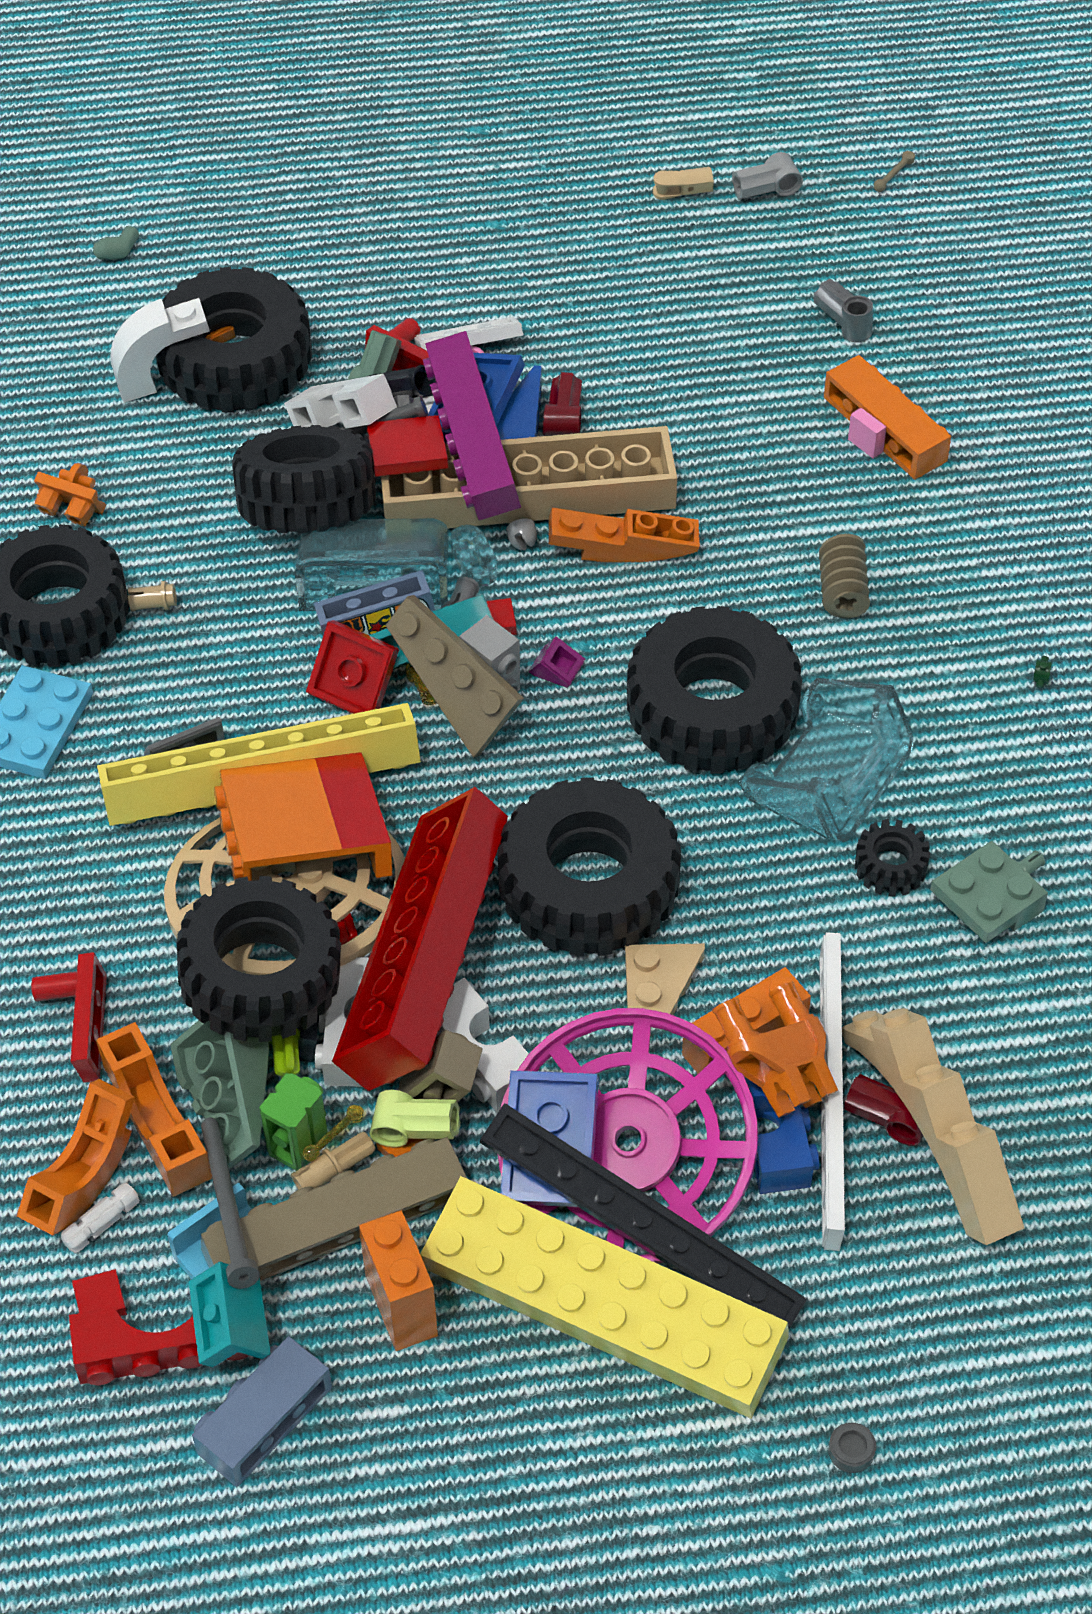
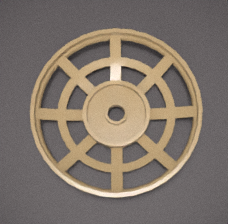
(314, 875)

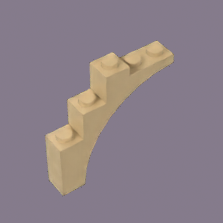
(936, 1098)

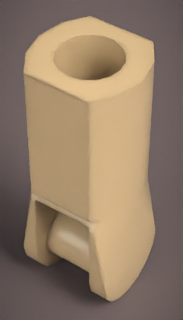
(683, 182)

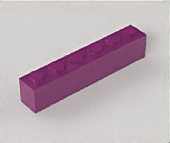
(472, 426)

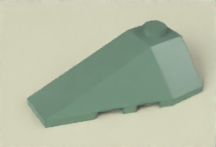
(225, 1083)

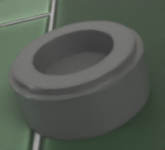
(852, 1447)

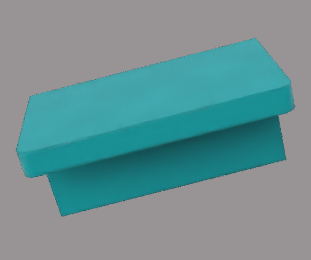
(227, 1317)

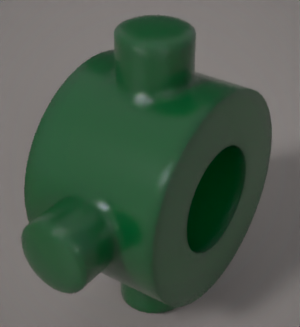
(1042, 671)

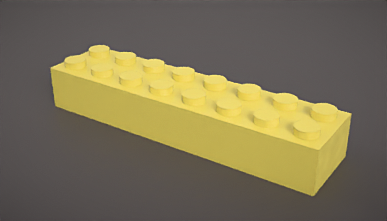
(606, 1296)

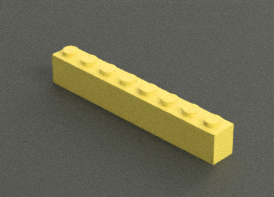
(187, 776)

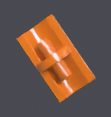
(72, 488)

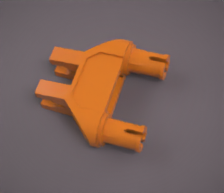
(782, 1059)

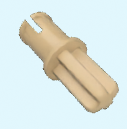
(334, 1162)

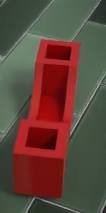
(110, 1348)

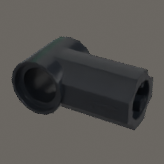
(409, 382)

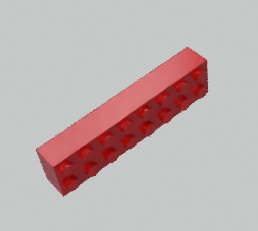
(421, 941)

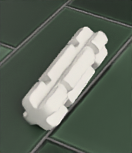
(100, 1217)

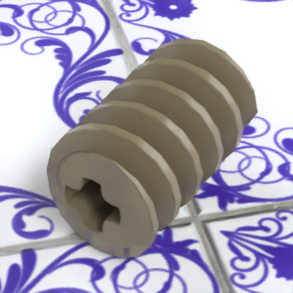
(844, 576)

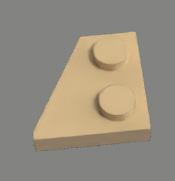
(660, 974)

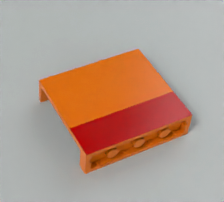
(301, 813)

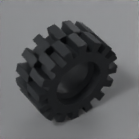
(887, 875)

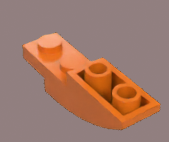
(635, 538)

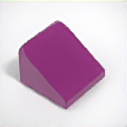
(557, 663)

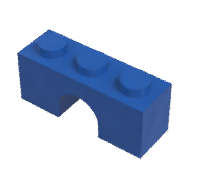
(784, 1156)

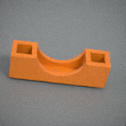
(159, 1123)

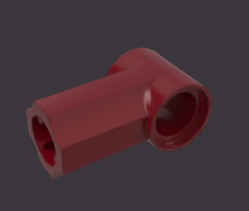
(564, 409)
(883, 1106)

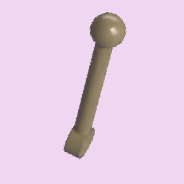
(907, 158)

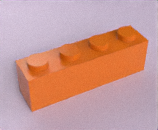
(911, 435)

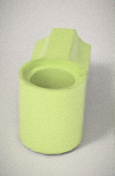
(404, 1118)

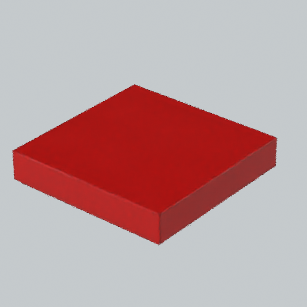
(407, 445)
(351, 669)

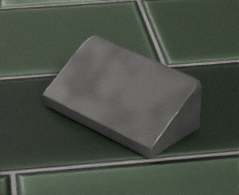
(201, 734)

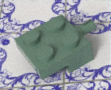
(992, 890)

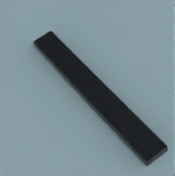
(636, 1215)

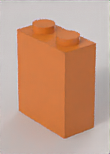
(398, 1280)

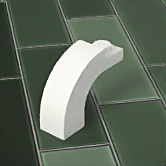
(145, 336)

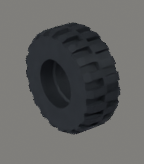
(247, 370)
(707, 731)
(589, 913)

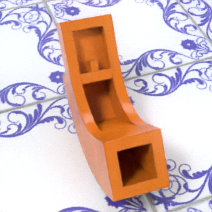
(77, 1177)

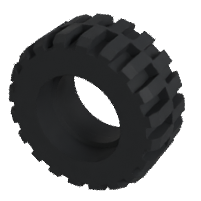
(304, 479)
(66, 628)
(258, 914)

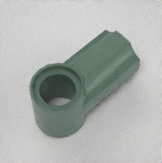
(378, 355)

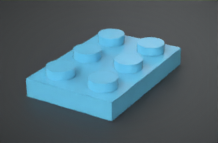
(38, 719)

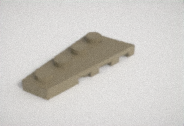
(459, 680)

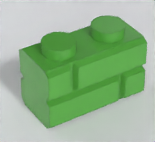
(293, 1119)

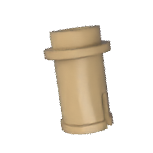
(152, 597)

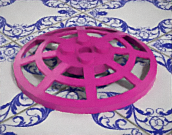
(652, 1117)

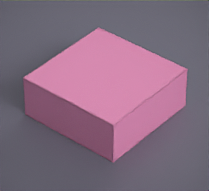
(867, 433)

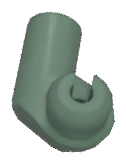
(116, 247)

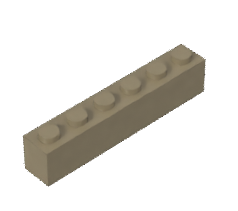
(329, 1217)

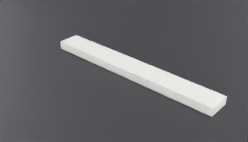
(832, 1106)

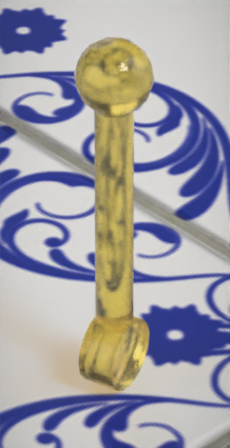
(353, 1115)

